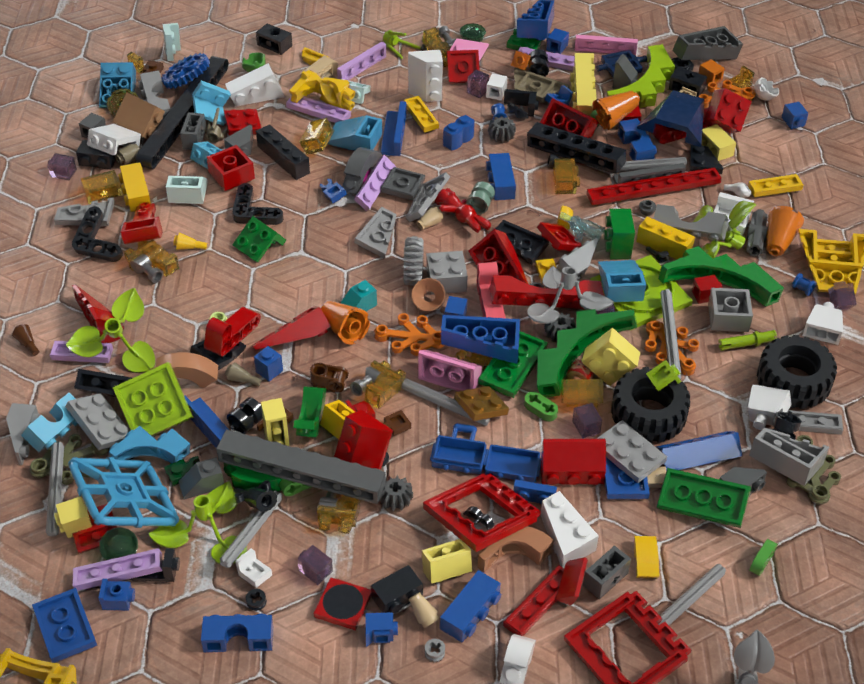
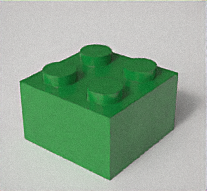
(619, 234)

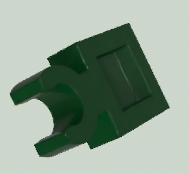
(178, 469)

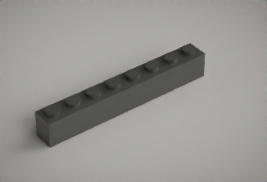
(301, 466)

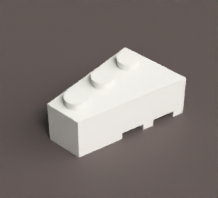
(255, 87)
(570, 531)

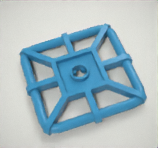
(123, 491)

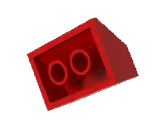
(569, 119)
(363, 440)
(573, 461)

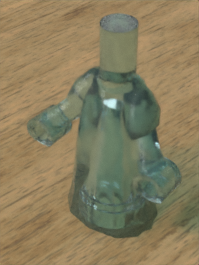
(583, 227)

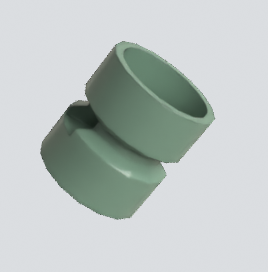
(481, 197)

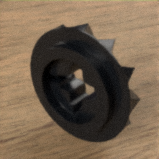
(685, 64)

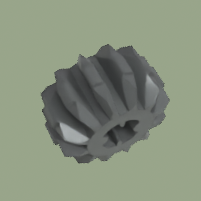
(501, 129)
(562, 323)
(396, 493)

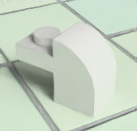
(517, 659)

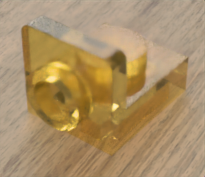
(744, 78)

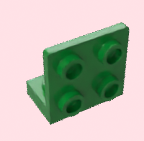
(256, 239)

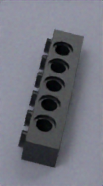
(576, 147)

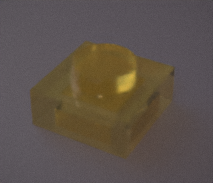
(137, 61)

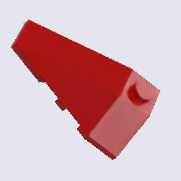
(499, 249)
(94, 312)
(305, 325)

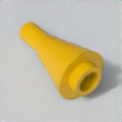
(183, 241)

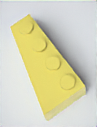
(583, 82)

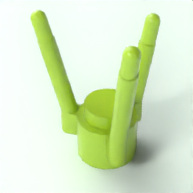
(390, 38)

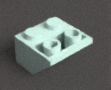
(186, 189)

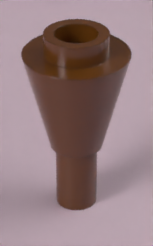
(24, 336)

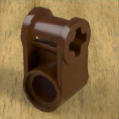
(327, 376)

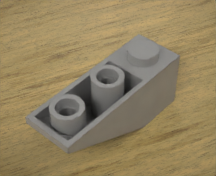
(579, 258)
(18, 419)

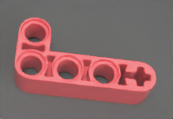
(484, 276)

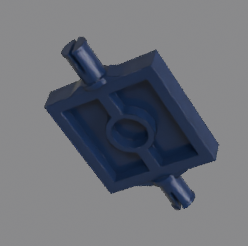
(610, 59)

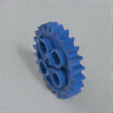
(185, 70)

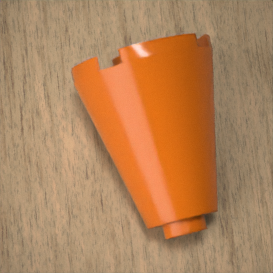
(615, 108)
(782, 229)
(346, 321)

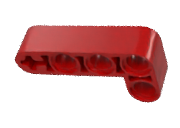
(225, 335)

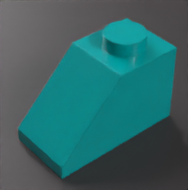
(361, 296)

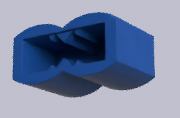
(458, 132)

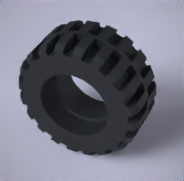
(803, 355)
(650, 424)

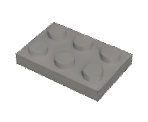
(98, 420)
(632, 451)

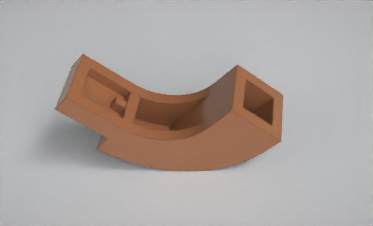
(191, 367)
(526, 541)

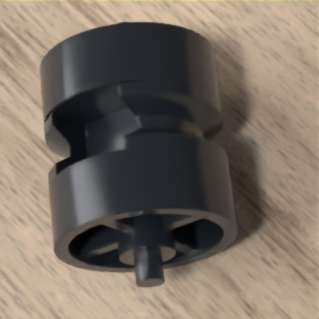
(538, 62)
(245, 416)
(786, 423)

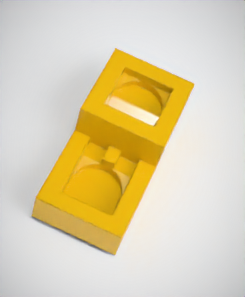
(646, 556)

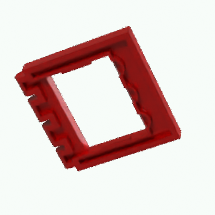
(464, 529)
(647, 620)

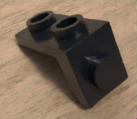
(522, 98)
(170, 565)

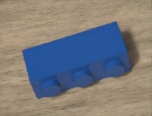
(501, 176)
(470, 606)

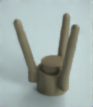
(214, 132)

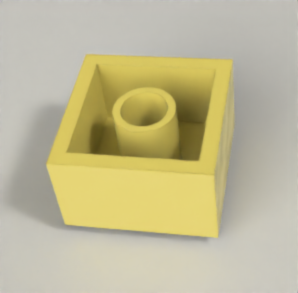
(610, 357)

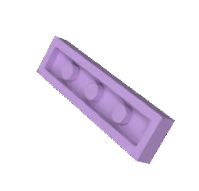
(555, 59)
(362, 62)
(319, 109)
(373, 183)
(117, 569)

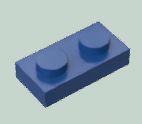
(533, 491)

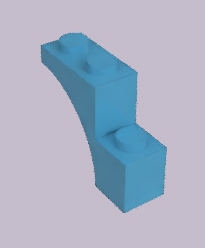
(138, 442)

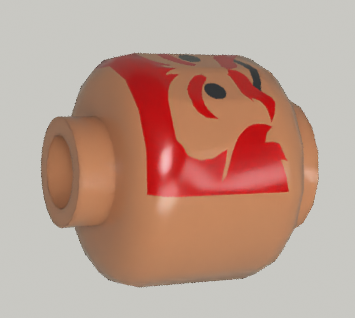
(579, 371)

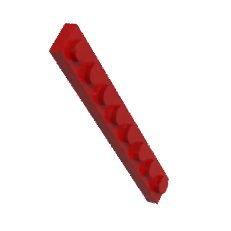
(653, 186)

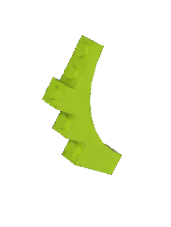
(653, 80)

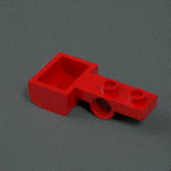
(144, 225)

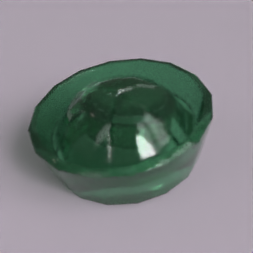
(472, 32)
(118, 543)

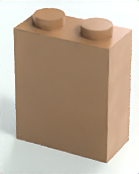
(138, 115)

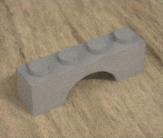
(150, 88)
(711, 226)

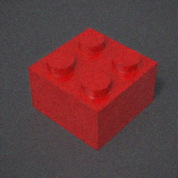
(727, 110)
(230, 167)

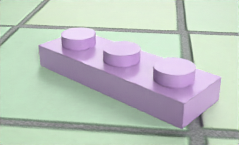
(62, 353)

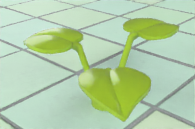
(732, 237)
(87, 339)
(219, 500)

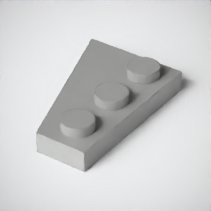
(425, 196)

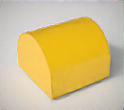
(567, 210)

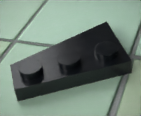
(526, 243)

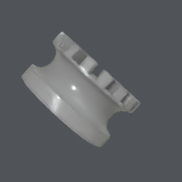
(436, 643)

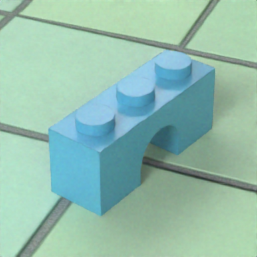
(43, 433)

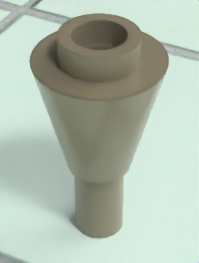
(237, 373)

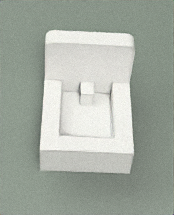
(252, 569)

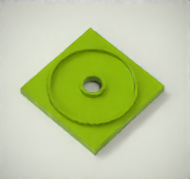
(651, 306)

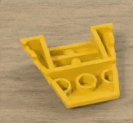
(833, 259)

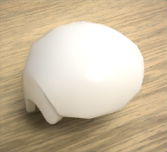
(765, 90)

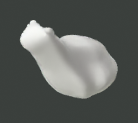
(739, 189)

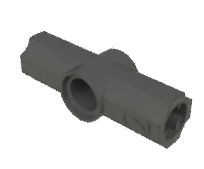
(757, 232)

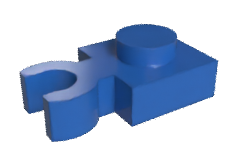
(333, 192)

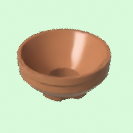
(424, 286)

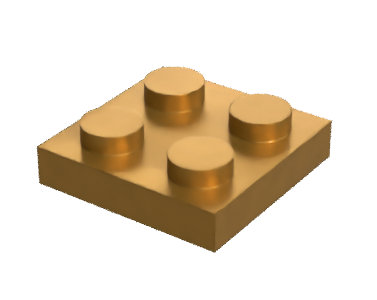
(481, 403)

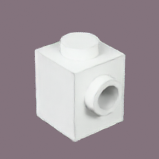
(496, 87)

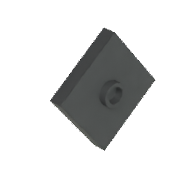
(403, 183)

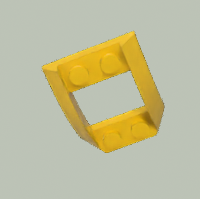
(47, 671)

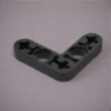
(274, 217)
(90, 241)

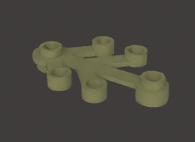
(41, 466)
(818, 492)

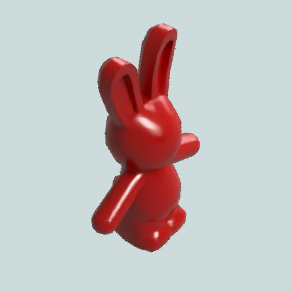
(464, 213)

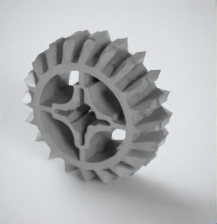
(413, 260)

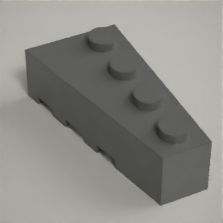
(708, 44)

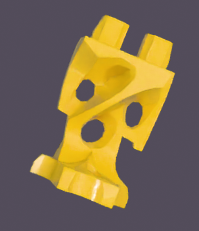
(332, 90)

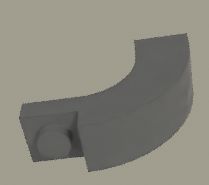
(357, 167)

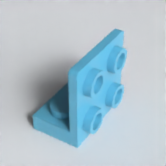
(209, 98)

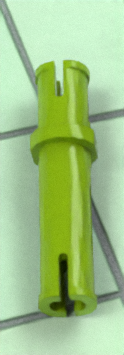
(756, 338)

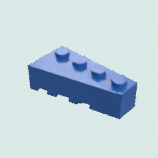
(536, 21)
(482, 335)

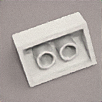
(425, 74)

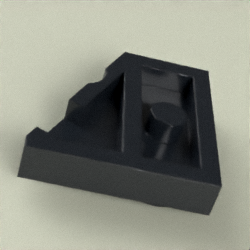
(703, 158)

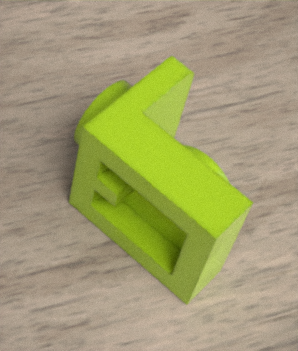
(663, 375)

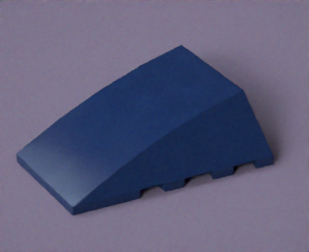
(680, 113)

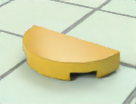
(310, 56)

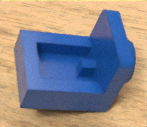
(563, 96)

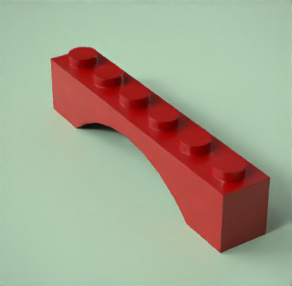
(510, 291)

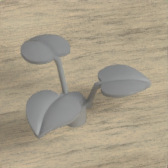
(565, 280)
(753, 656)

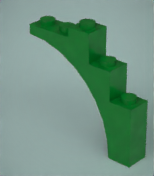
(750, 276)
(590, 326)

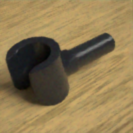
(660, 256)

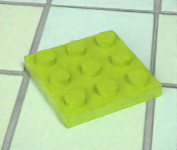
(153, 400)

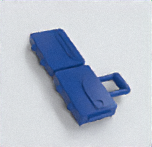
(471, 455)

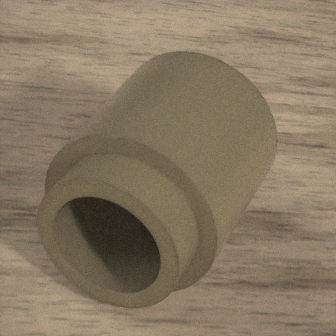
(127, 154)

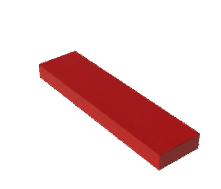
(535, 605)

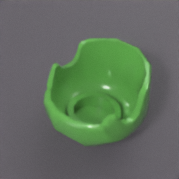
(254, 61)

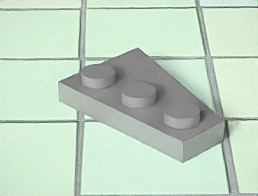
(74, 213)
(377, 232)

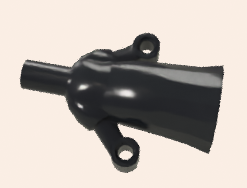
(257, 497)

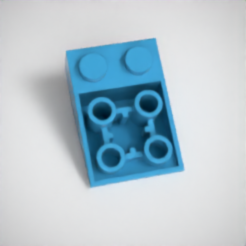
(115, 77)
(357, 133)
(622, 280)

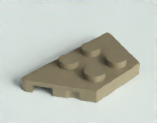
(533, 82)

